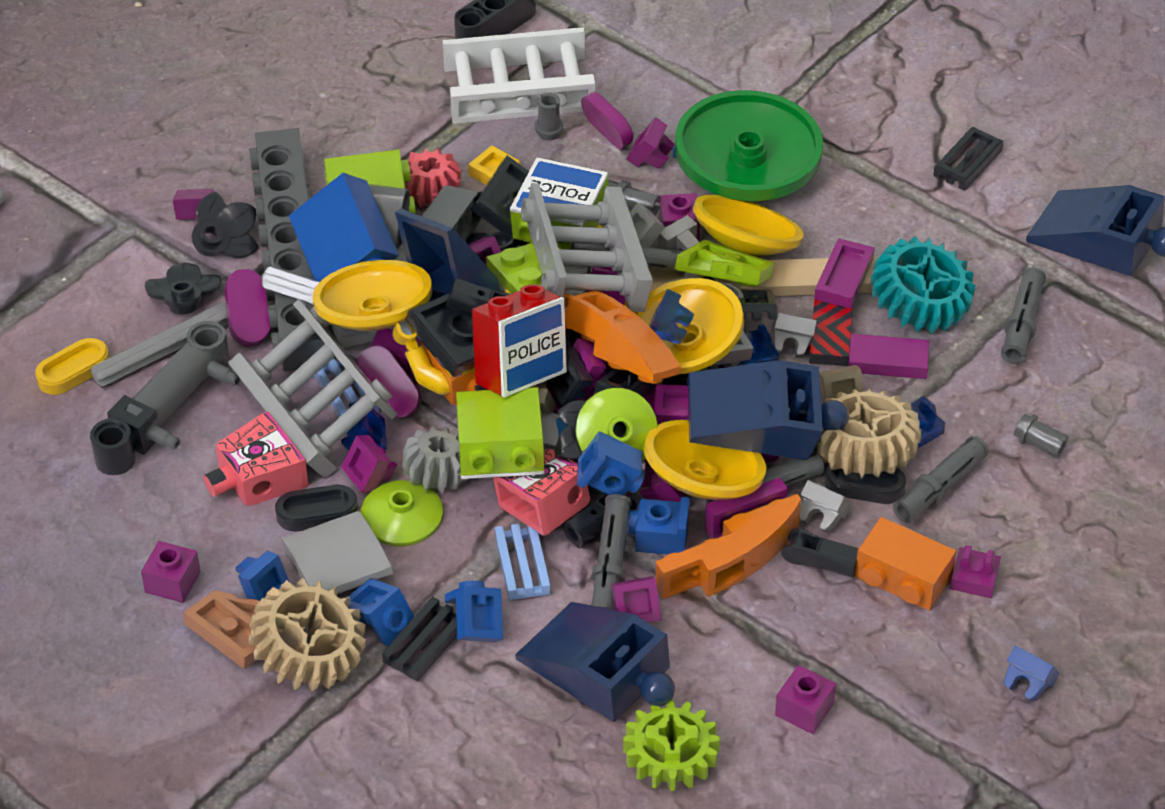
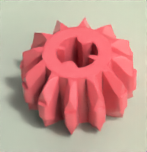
(430, 174)

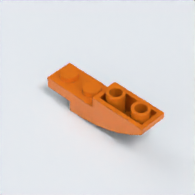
(619, 336)
(744, 548)

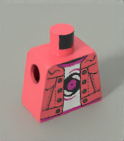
(257, 463)
(546, 498)

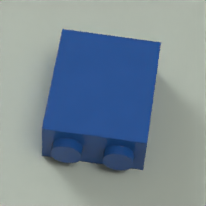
(342, 227)

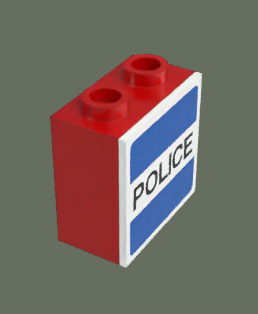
(519, 340)

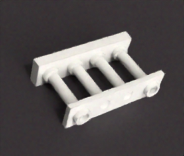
(515, 98)

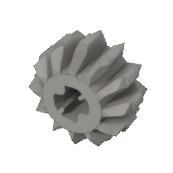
(433, 459)

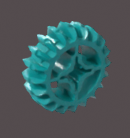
(922, 284)

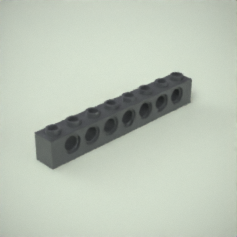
(283, 191)

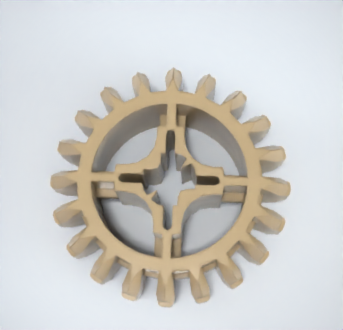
(877, 436)
(281, 640)

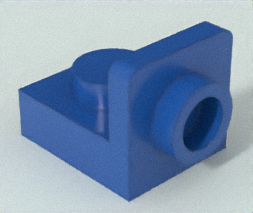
(382, 608)
(477, 611)

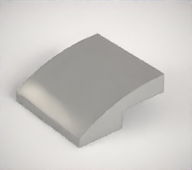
(338, 553)

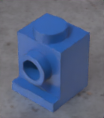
(610, 466)
(660, 526)

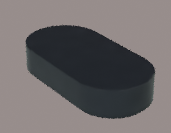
(881, 489)
(314, 506)

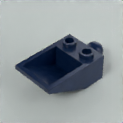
(1103, 226)
(442, 254)
(761, 408)
(602, 658)

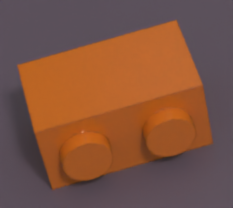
(905, 563)

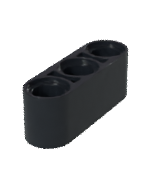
(492, 17)

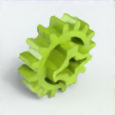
(649, 745)

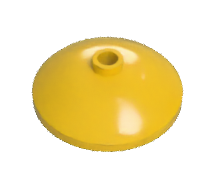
(747, 225)
(371, 294)
(715, 323)
(700, 468)

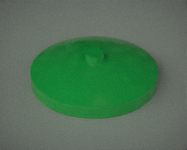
(748, 145)

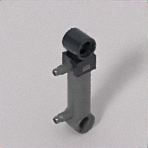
(137, 420)

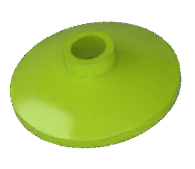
(610, 407)
(402, 513)

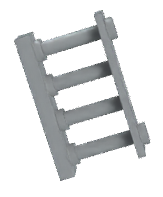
(617, 234)
(277, 397)

